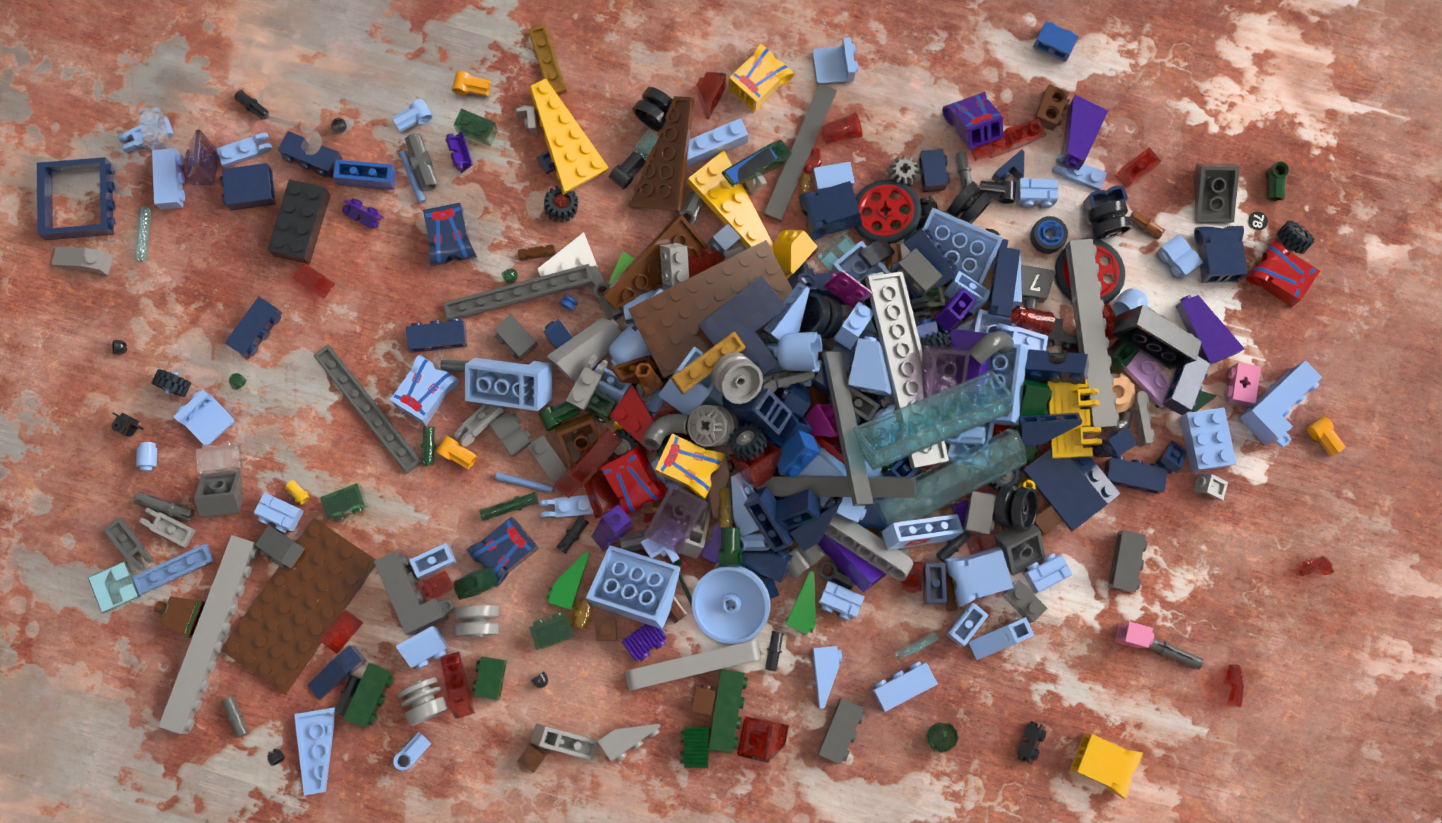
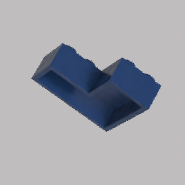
(745, 315)

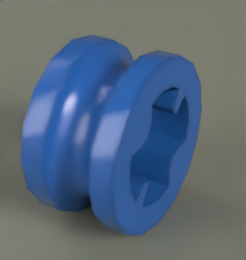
(568, 303)

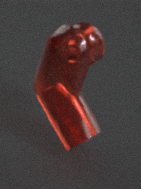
(814, 162)

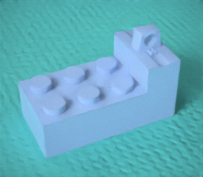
(508, 383)
(1268, 414)

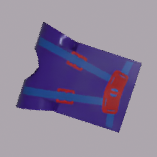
(975, 120)

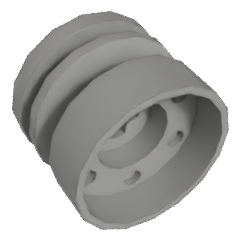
(721, 425)
(422, 701)

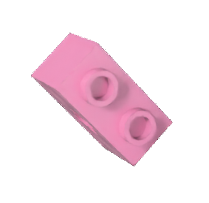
(1249, 377)
(1134, 635)

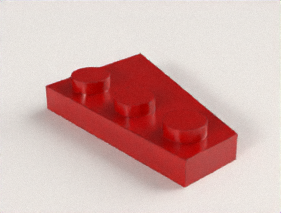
(633, 415)

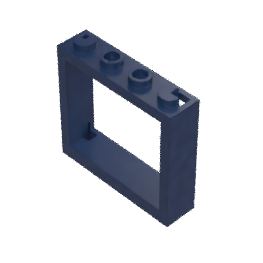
(45, 199)

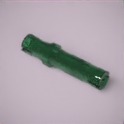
(517, 503)

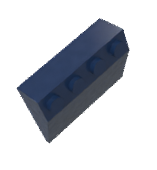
(1071, 486)

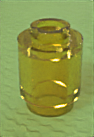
(582, 614)

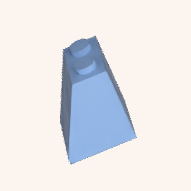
(869, 368)
(693, 398)

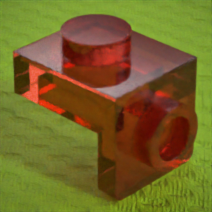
(1311, 565)
(913, 580)
(437, 585)

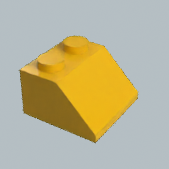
(793, 249)

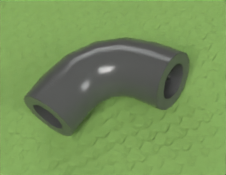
(990, 344)
(663, 427)

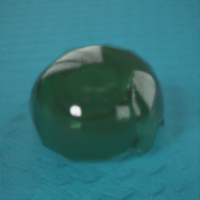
(942, 737)

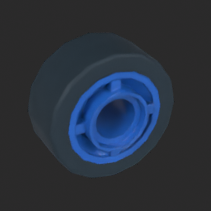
(1055, 227)

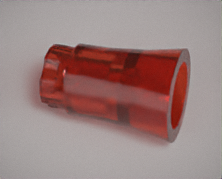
(842, 129)
(1033, 320)

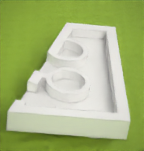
(571, 256)

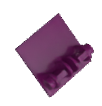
(847, 289)

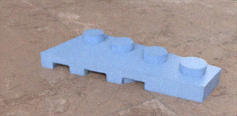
(314, 745)

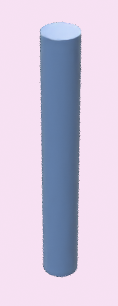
(412, 177)
(524, 482)

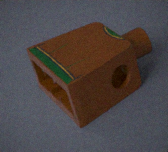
(180, 614)

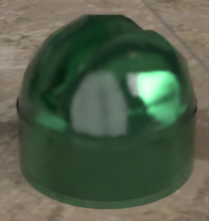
(510, 275)
(237, 381)

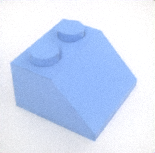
(423, 647)

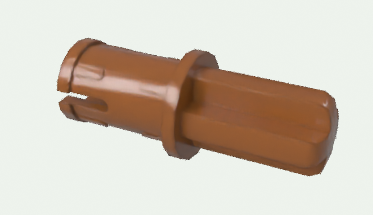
(1147, 224)

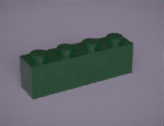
(1034, 403)
(726, 711)

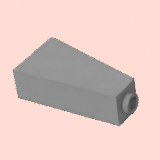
(576, 352)

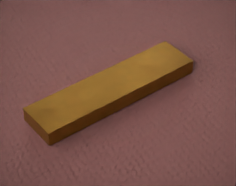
(547, 58)
(704, 364)

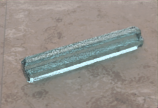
(143, 234)

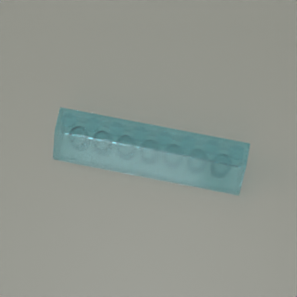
(933, 419)
(956, 478)

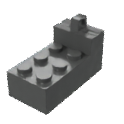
(409, 603)

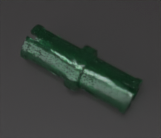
(428, 446)

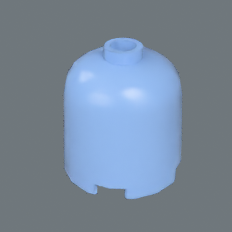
(628, 346)
(799, 351)

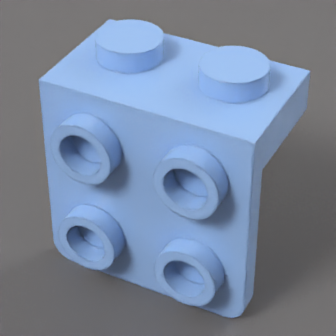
(835, 63)
(204, 417)

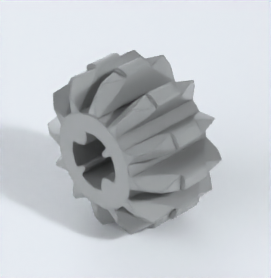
(908, 166)

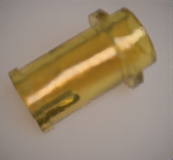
(805, 183)

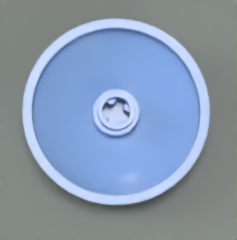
(731, 604)

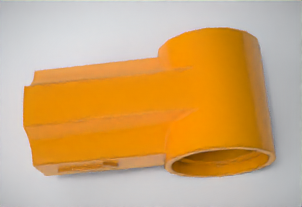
(465, 84)
(1323, 432)
(453, 451)

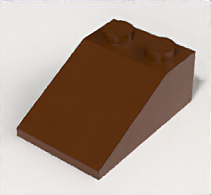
(576, 437)

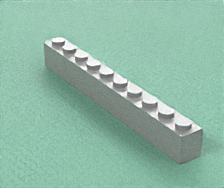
(1091, 329)
(208, 636)

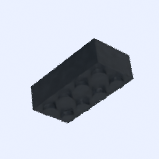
(299, 221)
(1156, 337)

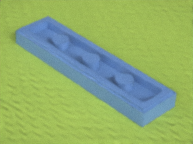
(173, 569)

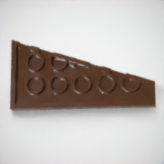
(665, 168)
(646, 269)

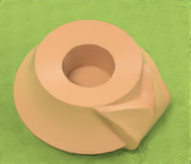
(1124, 392)

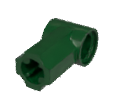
(1276, 182)
(556, 415)
(730, 553)

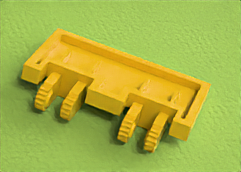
(1067, 400)

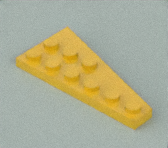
(567, 143)
(729, 203)

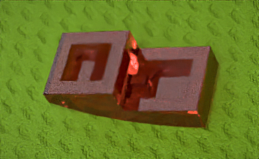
(313, 280)
(981, 543)
(1235, 679)

